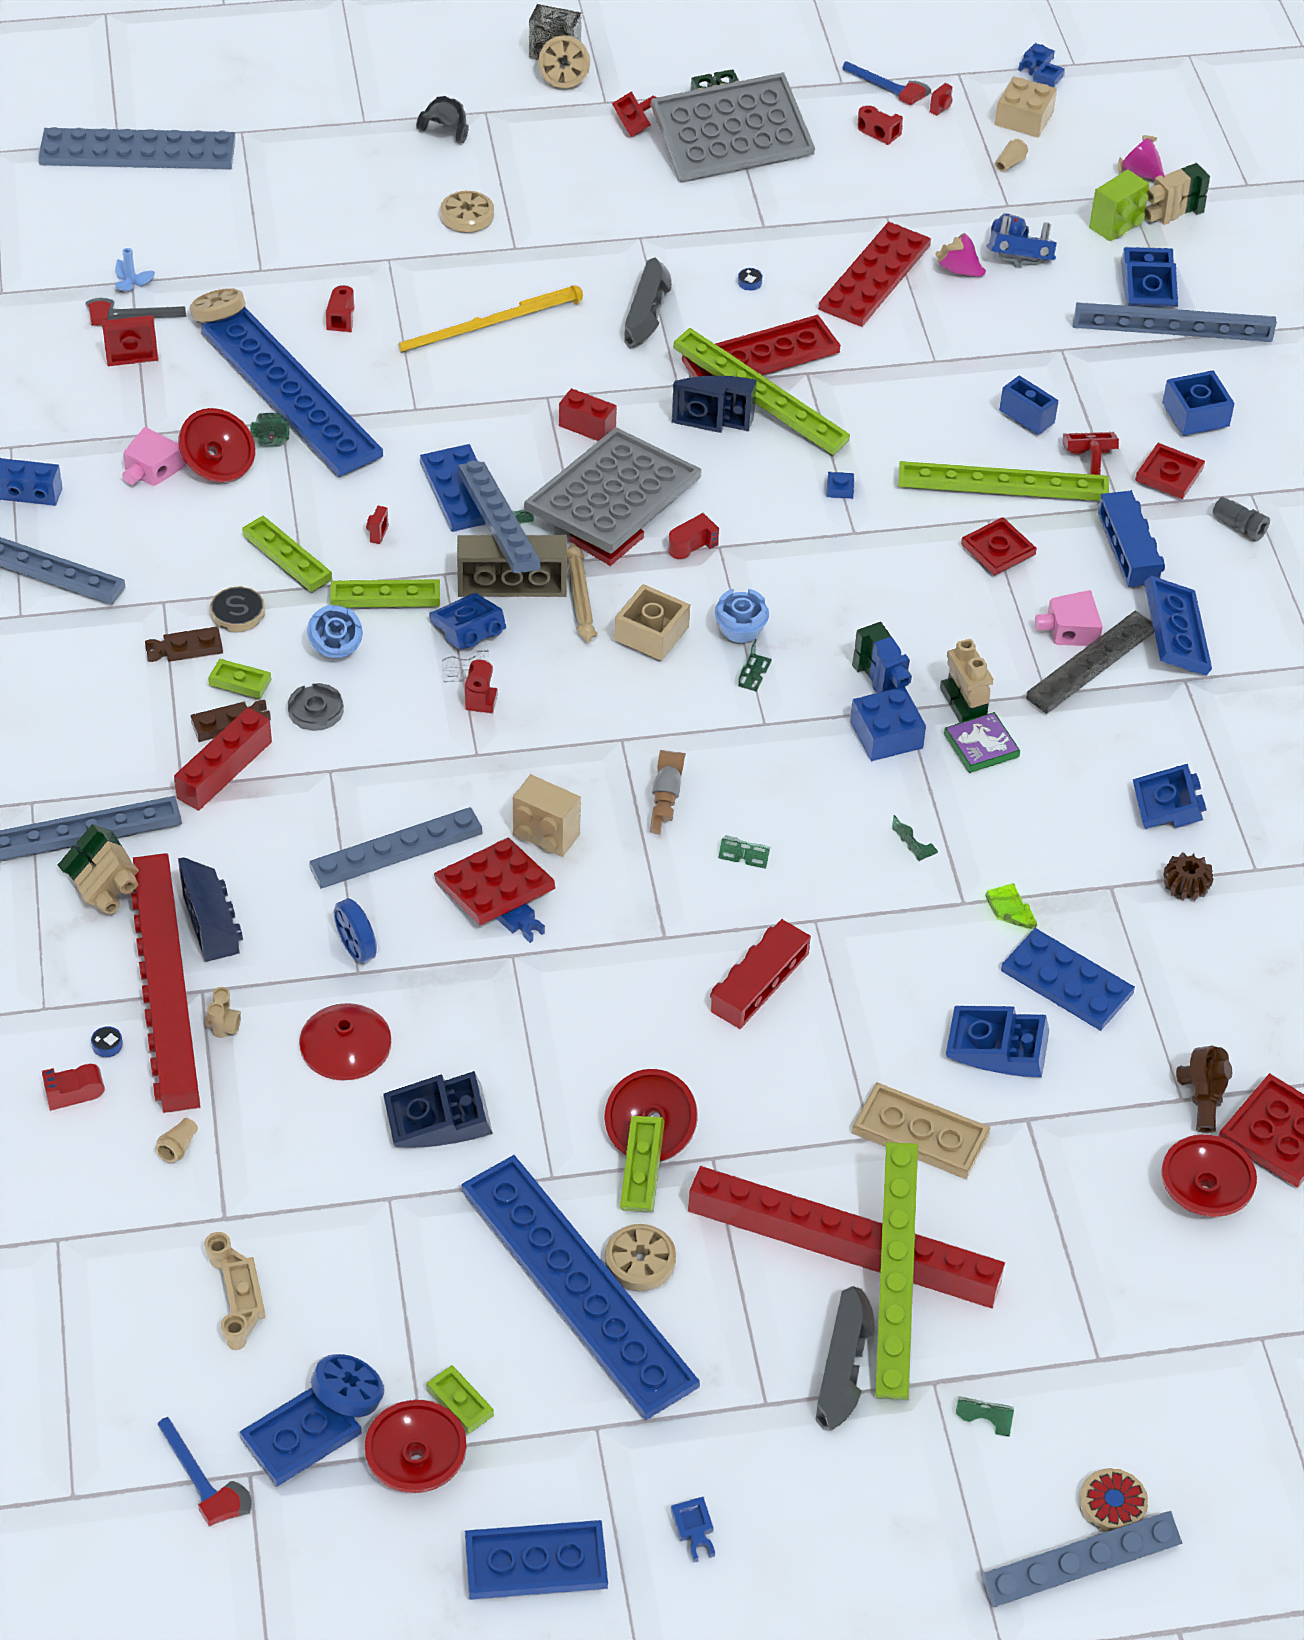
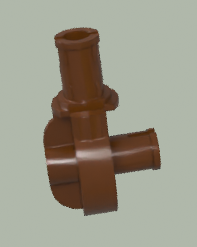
(1209, 1074)

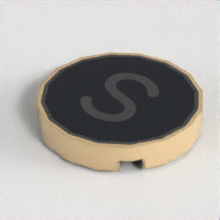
(237, 608)

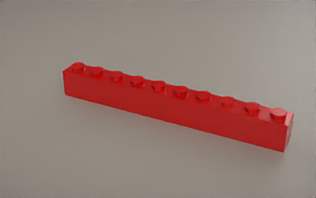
(165, 987)
(840, 1235)

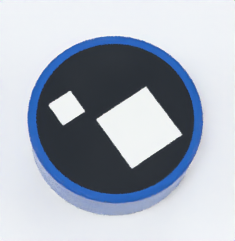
(750, 279)
(106, 1041)

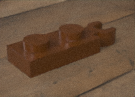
(185, 645)
(212, 722)

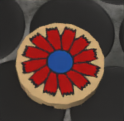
(1113, 1499)

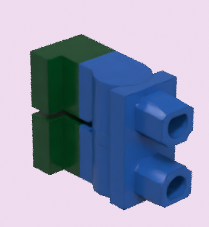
(880, 658)

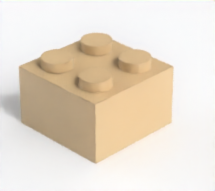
(1025, 106)
(652, 622)
(546, 815)

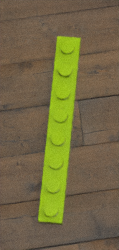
(768, 394)
(1002, 481)
(897, 1271)

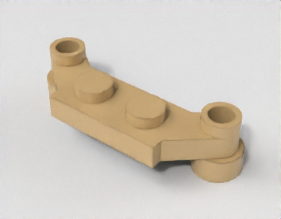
(241, 1288)

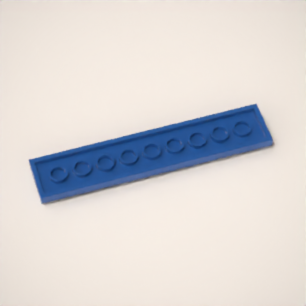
(293, 392)
(581, 1287)

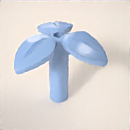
(126, 272)

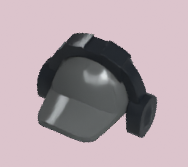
(446, 112)

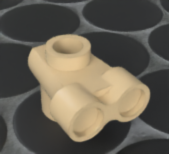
(220, 1016)

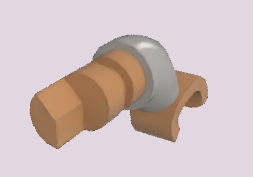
(666, 787)

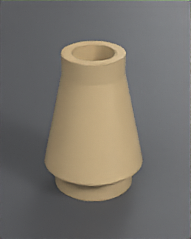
(1012, 154)
(175, 1142)

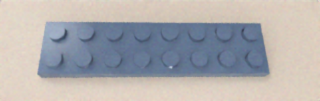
(137, 148)

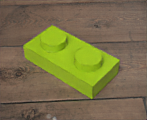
(239, 678)
(461, 1398)

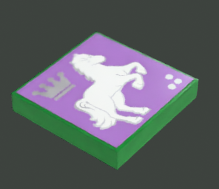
(982, 742)

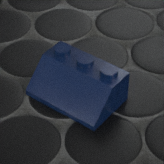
(209, 911)

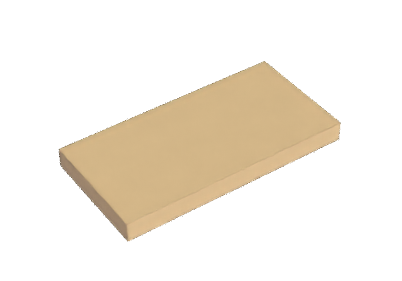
(941, 1135)

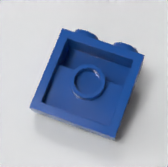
(469, 620)
(1169, 797)

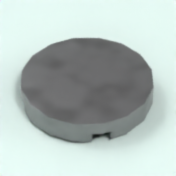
(315, 707)

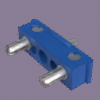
(1022, 245)

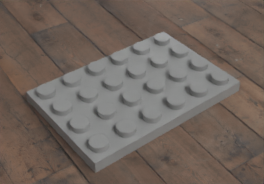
(732, 126)
(612, 490)

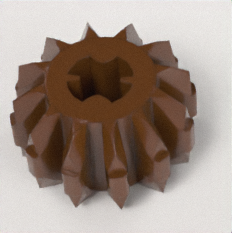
(1188, 876)

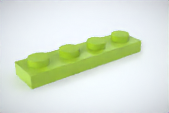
(287, 553)
(385, 593)

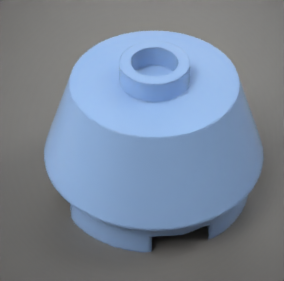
(741, 615)
(335, 631)

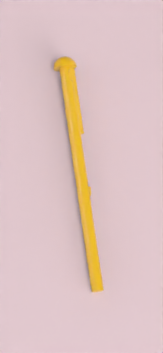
(526, 306)

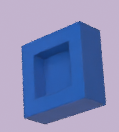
(1048, 74)
(840, 485)

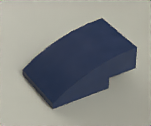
(714, 402)
(438, 1111)

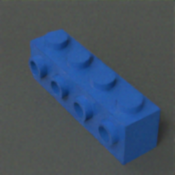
(30, 482)
(1130, 537)

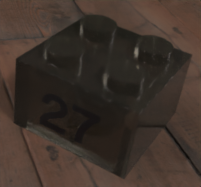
(551, 22)

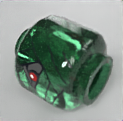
(270, 429)

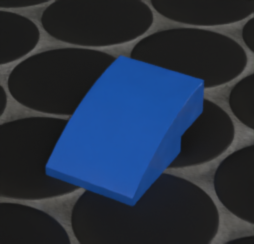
(1149, 277)
(999, 1040)

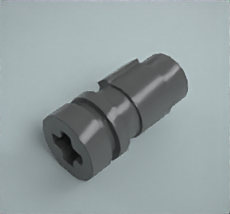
(1248, 521)

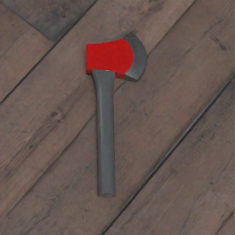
(102, 309)

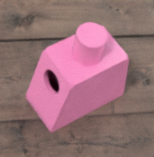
(151, 458)
(1071, 619)

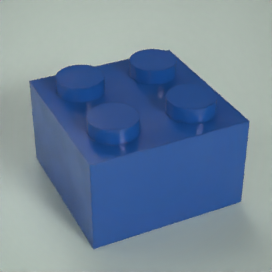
(1198, 402)
(888, 723)

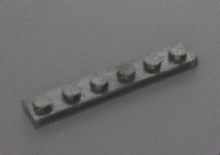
(1090, 662)

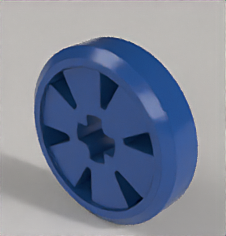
(355, 930)
(347, 1385)

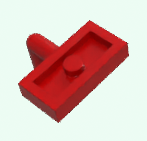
(633, 113)
(1095, 441)

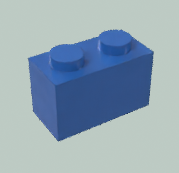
(1028, 405)

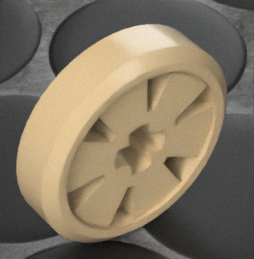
(551, 67)
(467, 211)
(217, 305)
(640, 1239)

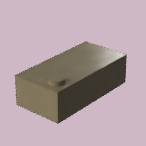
(486, 571)

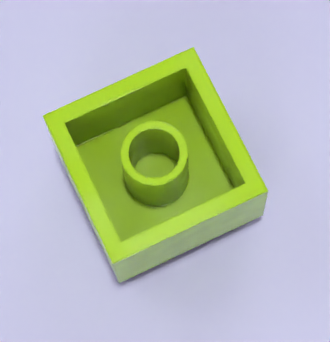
(1119, 205)

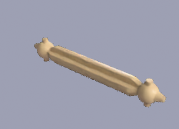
(580, 593)

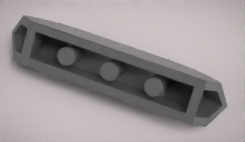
(644, 309)
(838, 1388)

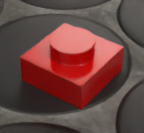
(941, 99)
(378, 524)

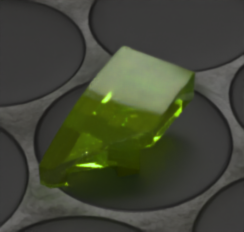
(1009, 907)

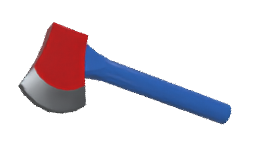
(909, 94)
(215, 1505)

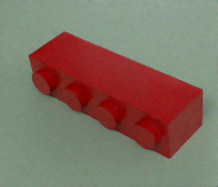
(223, 758)
(759, 973)

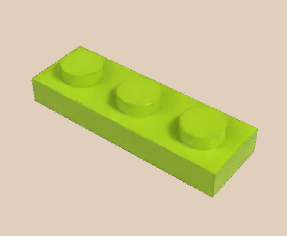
(642, 1164)

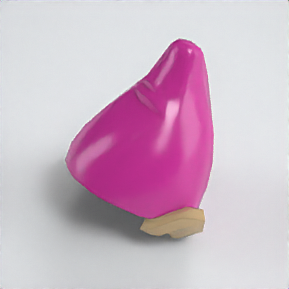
(1143, 160)
(960, 257)

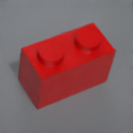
(587, 414)

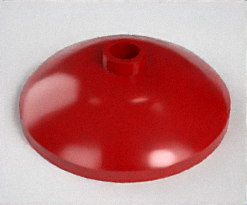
(224, 436)
(348, 1052)
(650, 1093)
(1209, 1163)
(412, 1430)

